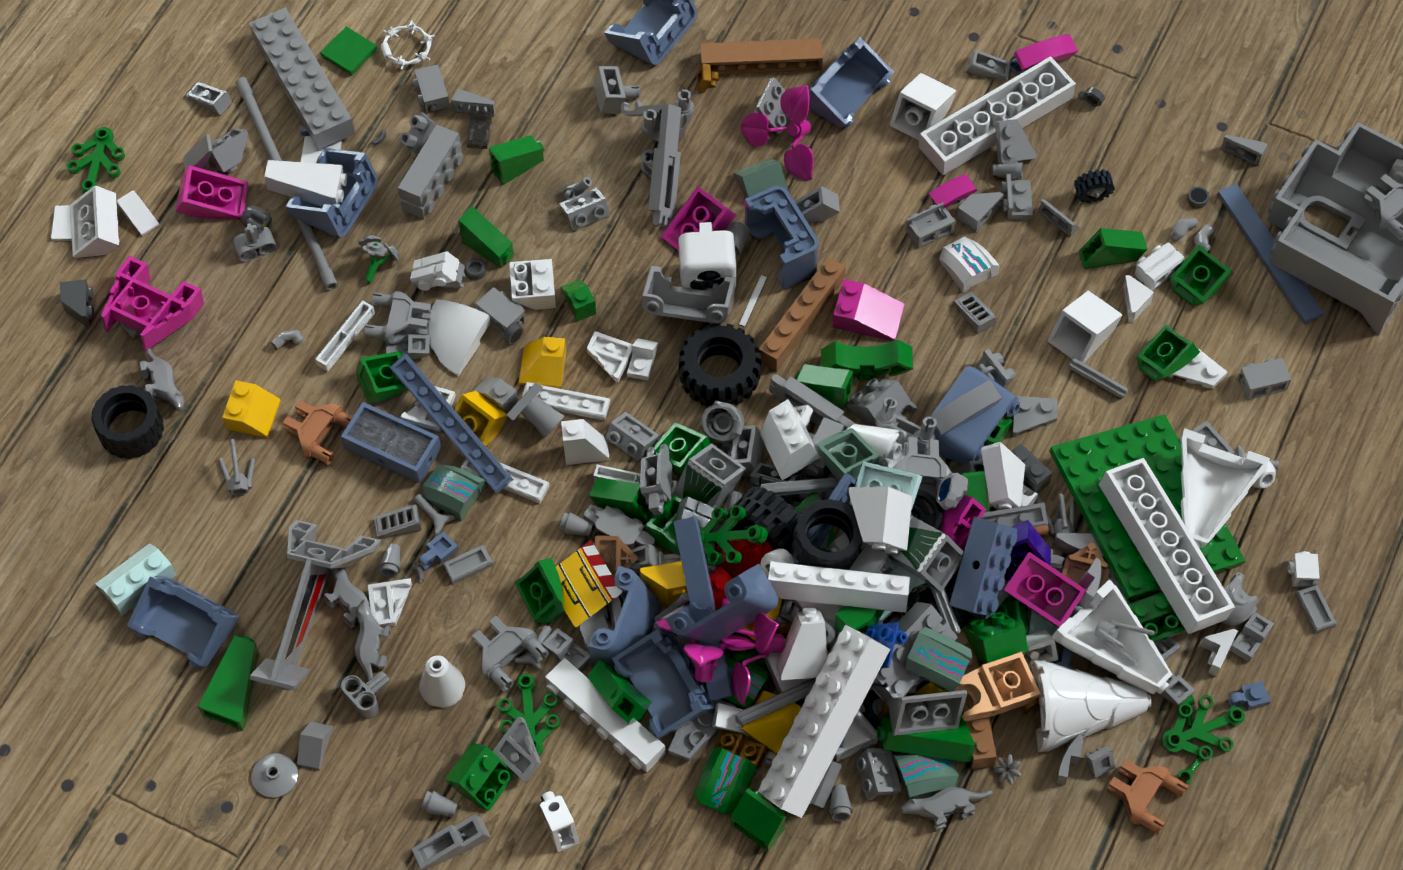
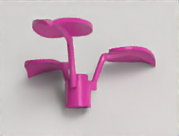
(794, 103)
(765, 643)
(707, 657)

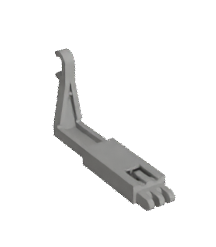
(665, 160)
(801, 395)

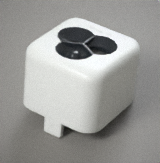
(706, 257)

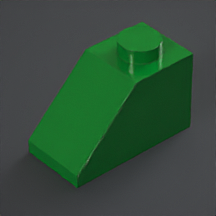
(579, 299)

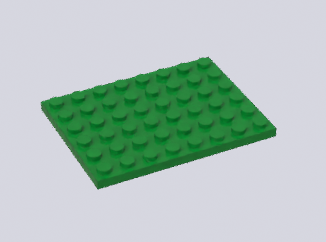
(1083, 467)

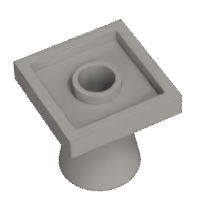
(536, 411)

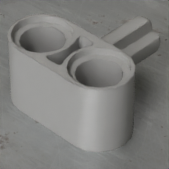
(254, 244)
(364, 693)

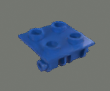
(887, 635)

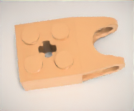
(999, 687)

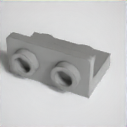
(1017, 198)
(585, 208)
(631, 435)
(878, 773)

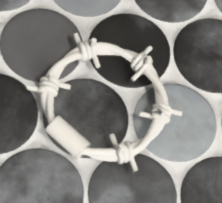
(401, 62)

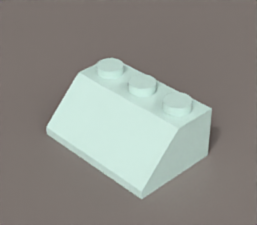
(127, 581)

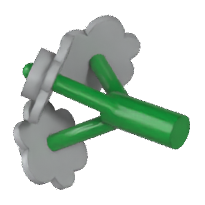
(375, 248)

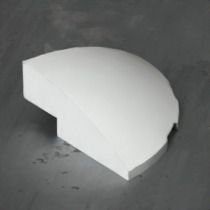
(455, 333)

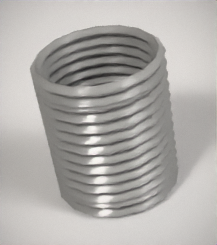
(741, 234)

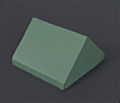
(760, 177)

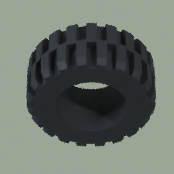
(719, 341)
(770, 512)

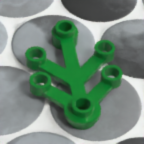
(96, 157)
(724, 535)
(531, 718)
(1200, 729)

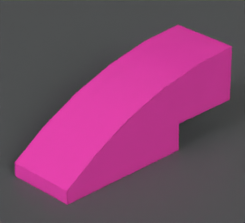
(1058, 47)

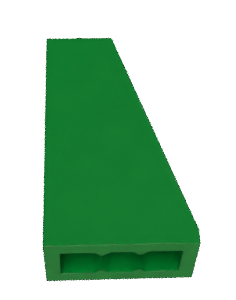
(231, 687)
(944, 744)

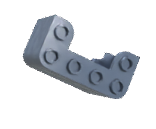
(777, 214)

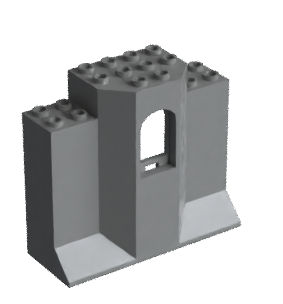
(1356, 268)

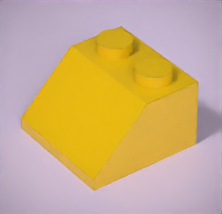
(250, 410)
(481, 416)
(665, 581)

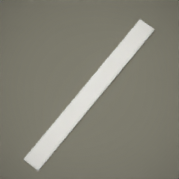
(753, 300)

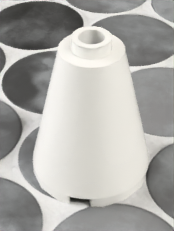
(885, 441)
(441, 683)

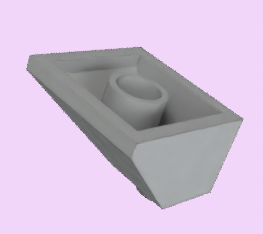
(228, 150)

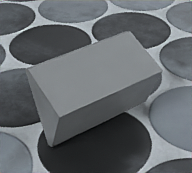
(926, 712)

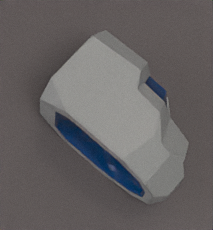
(952, 490)

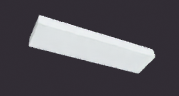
(573, 402)
(523, 483)

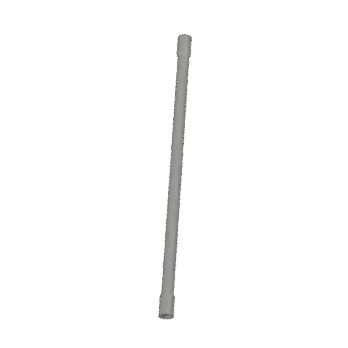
(246, 93)

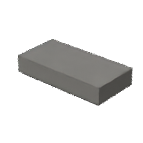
(468, 564)
(1316, 609)

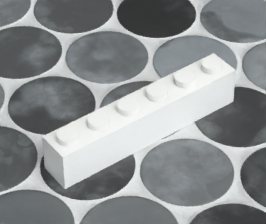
(839, 586)
(583, 697)

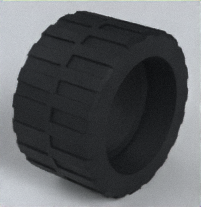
(121, 400)
(832, 513)

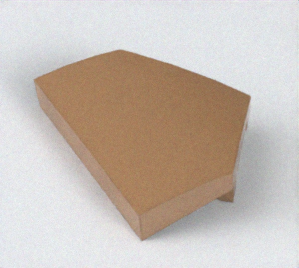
(614, 553)
(1080, 561)

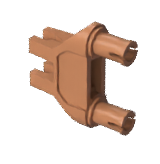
(315, 428)
(1144, 787)

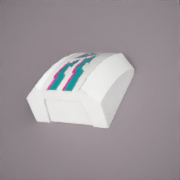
(968, 263)

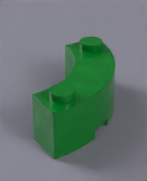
(869, 361)

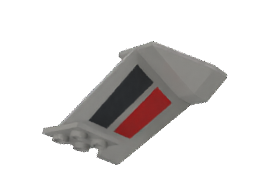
(318, 561)

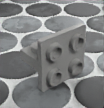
(770, 105)

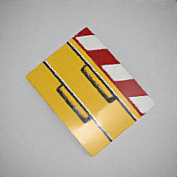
(586, 583)

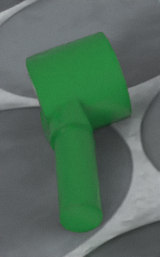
(1190, 700)
(1190, 771)

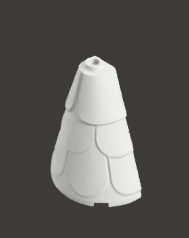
(1213, 484)
(1078, 636)
(1081, 703)

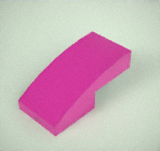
(951, 191)

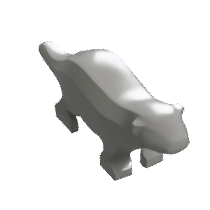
(162, 379)
(346, 595)
(369, 640)
(945, 804)

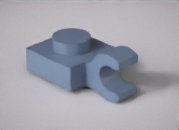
(439, 548)
(1251, 695)

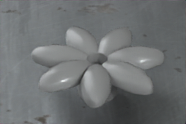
(1008, 769)

